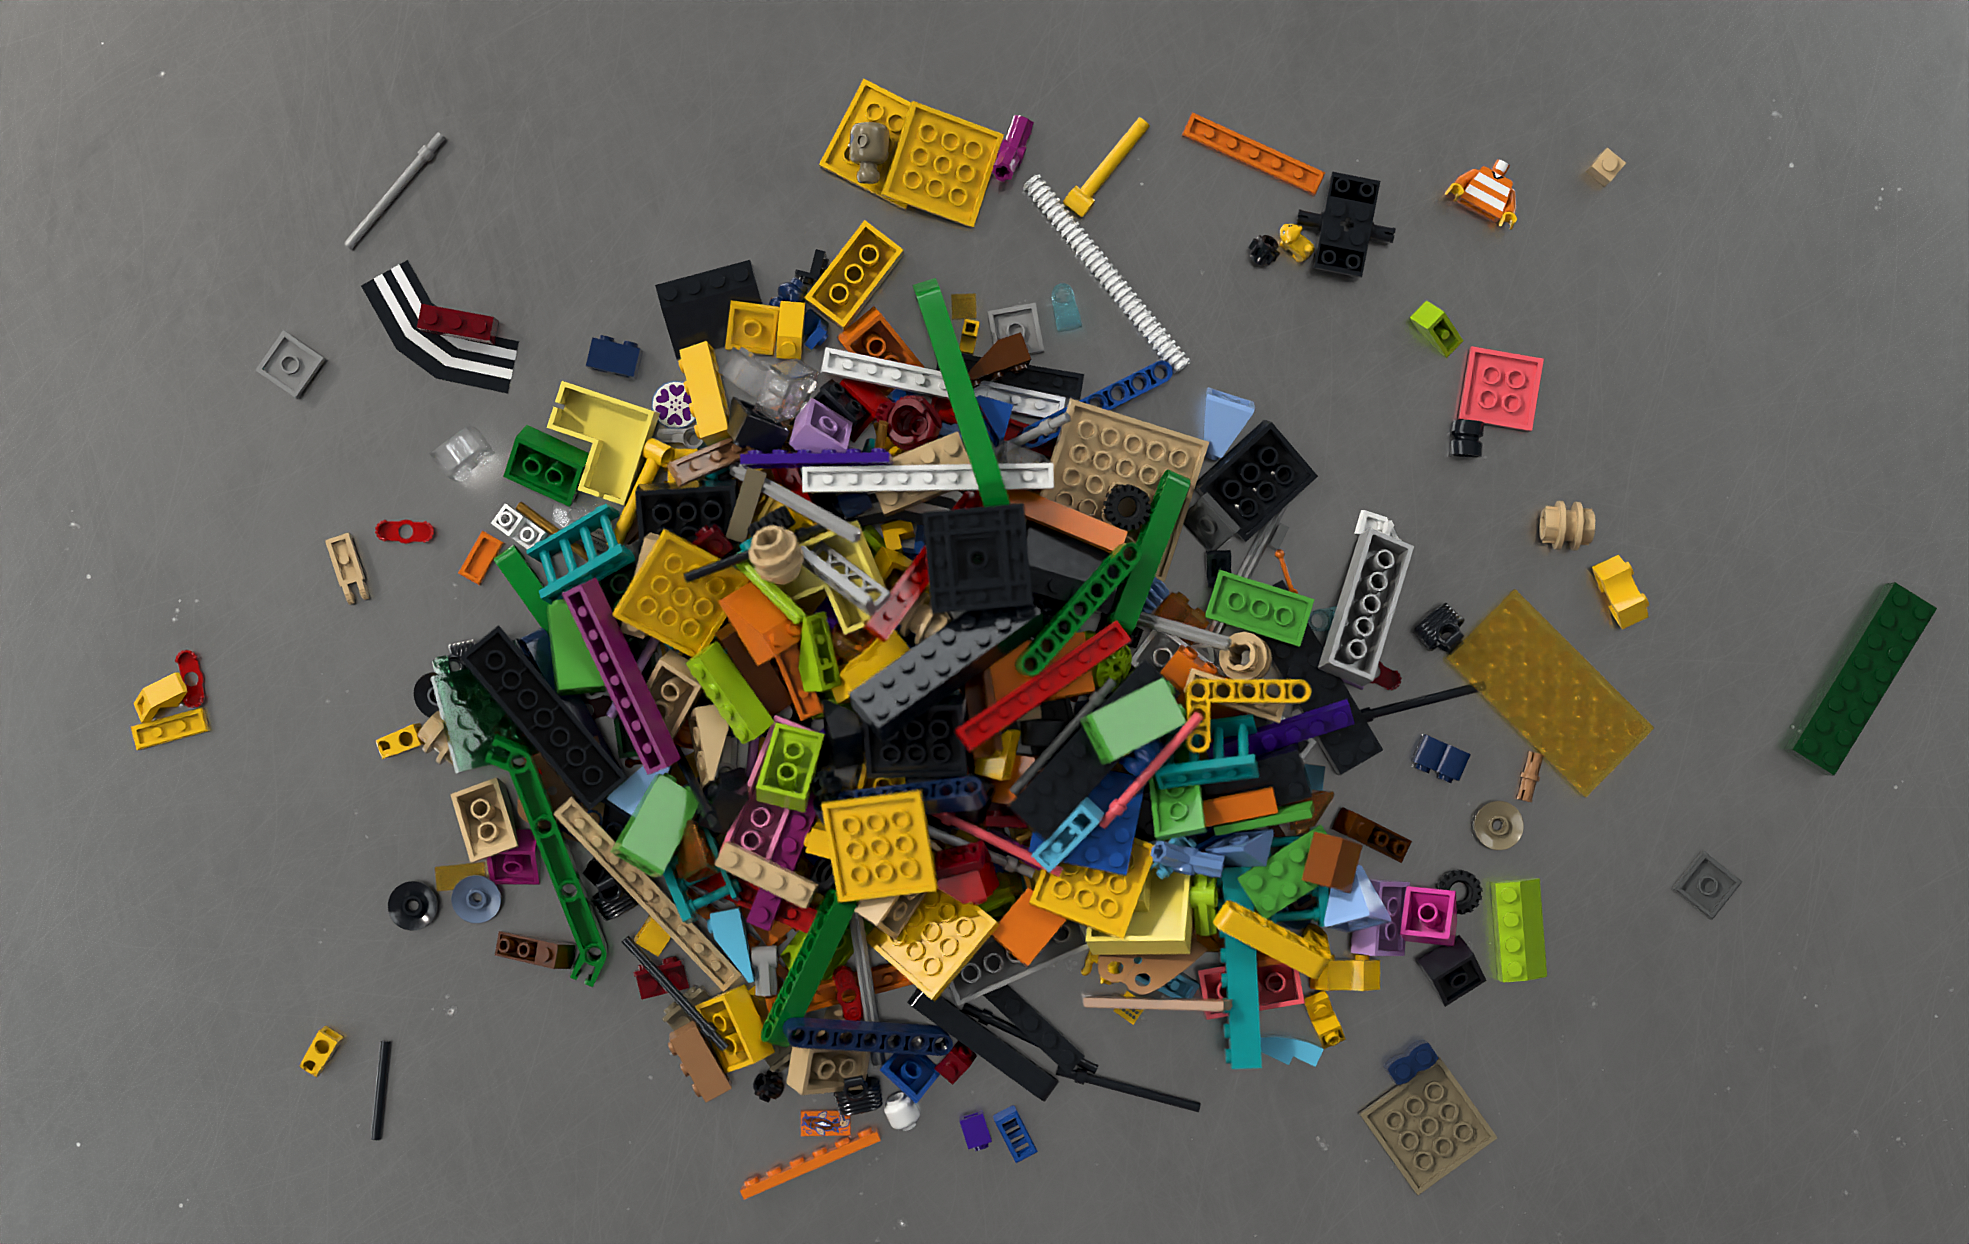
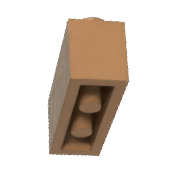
(699, 1061)

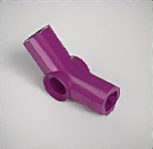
(1012, 148)

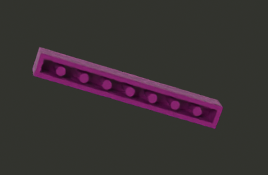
(621, 676)

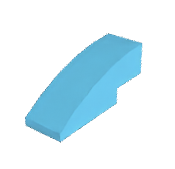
(1285, 1047)

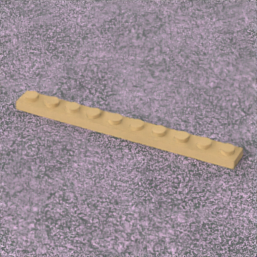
(647, 894)

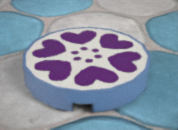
(673, 405)

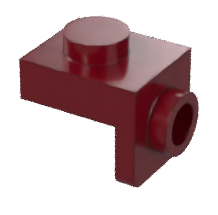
(955, 1062)

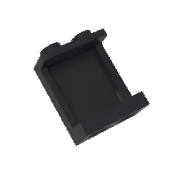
(834, 397)

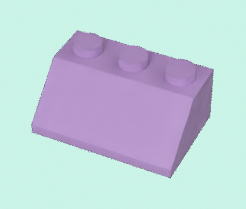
(1384, 938)

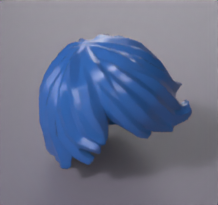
(1142, 756)

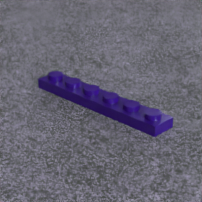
(805, 458)
(1291, 730)

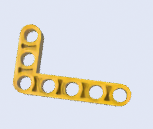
(1235, 696)
(1303, 953)

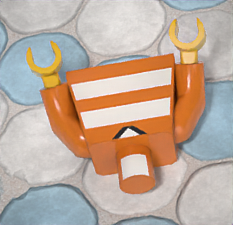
(1487, 193)

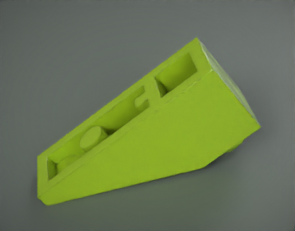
(817, 656)

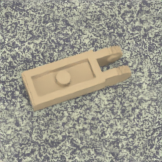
(347, 566)

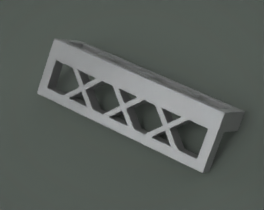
(842, 582)

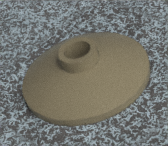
(1511, 825)

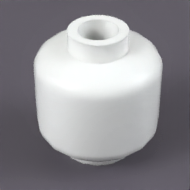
(901, 1111)

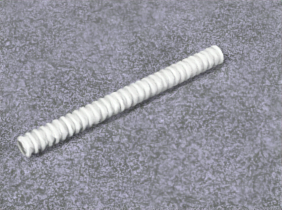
(1105, 272)

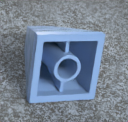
(1224, 420)
(632, 790)
(1356, 909)

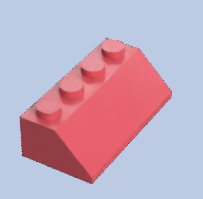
(1277, 987)

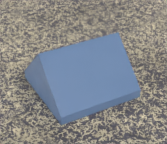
(1244, 848)

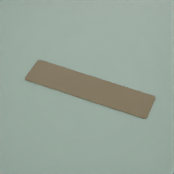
(745, 505)

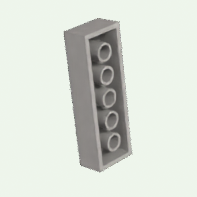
(1366, 607)
(996, 967)

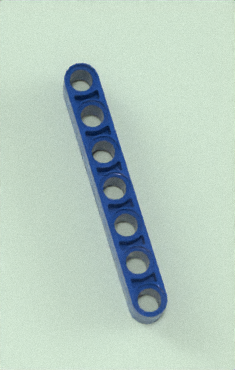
(1105, 398)

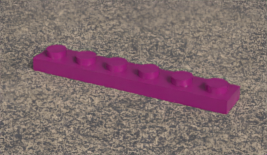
(787, 855)

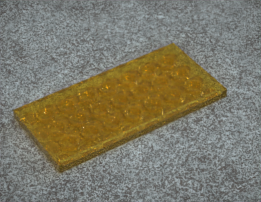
(1549, 693)

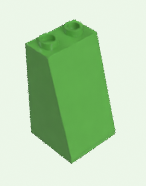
(571, 660)
(1134, 720)
(656, 825)

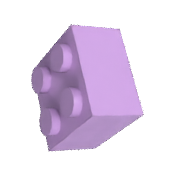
(820, 429)

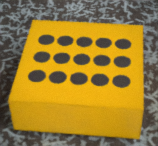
(1130, 1015)

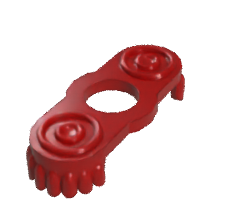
(389, 531)
(188, 663)
(845, 980)

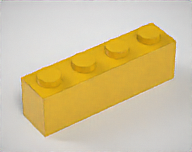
(706, 392)

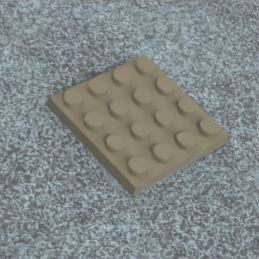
(1428, 1126)

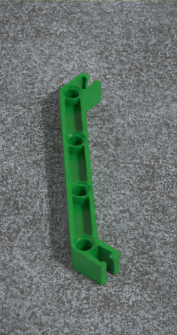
(961, 393)
(555, 855)

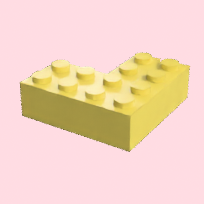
(616, 434)
(858, 554)
(1159, 921)

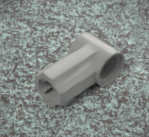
(679, 438)
(764, 963)

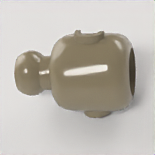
(869, 149)

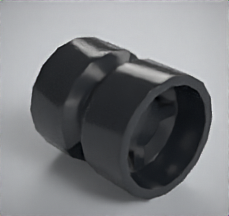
(1466, 438)

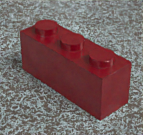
(457, 324)

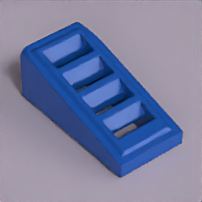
(1006, 1115)

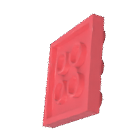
(1501, 388)

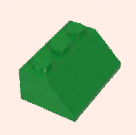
(546, 465)

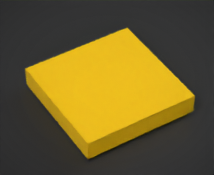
(752, 327)

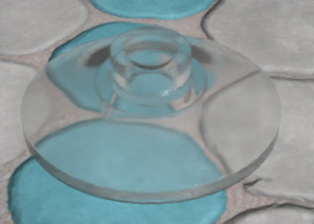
(562, 514)

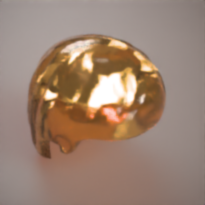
(852, 643)

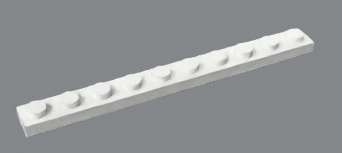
(931, 383)
(920, 478)

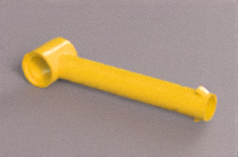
(1081, 199)
(657, 455)

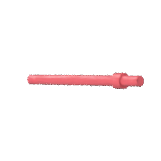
(1118, 806)
(950, 819)

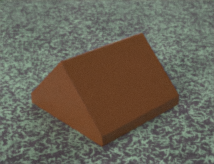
(1332, 862)

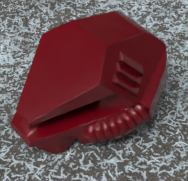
(910, 421)

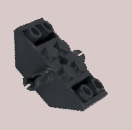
(1349, 201)

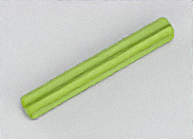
(773, 592)

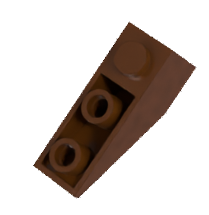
(1003, 357)
(1371, 834)
(535, 950)

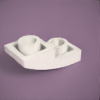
(518, 527)

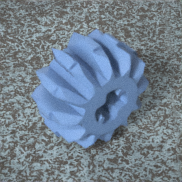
(1156, 595)

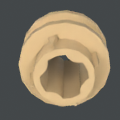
(1571, 526)
(776, 555)
(921, 620)
(1259, 657)
(435, 738)

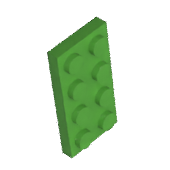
(1259, 608)
(1177, 809)
(1279, 881)

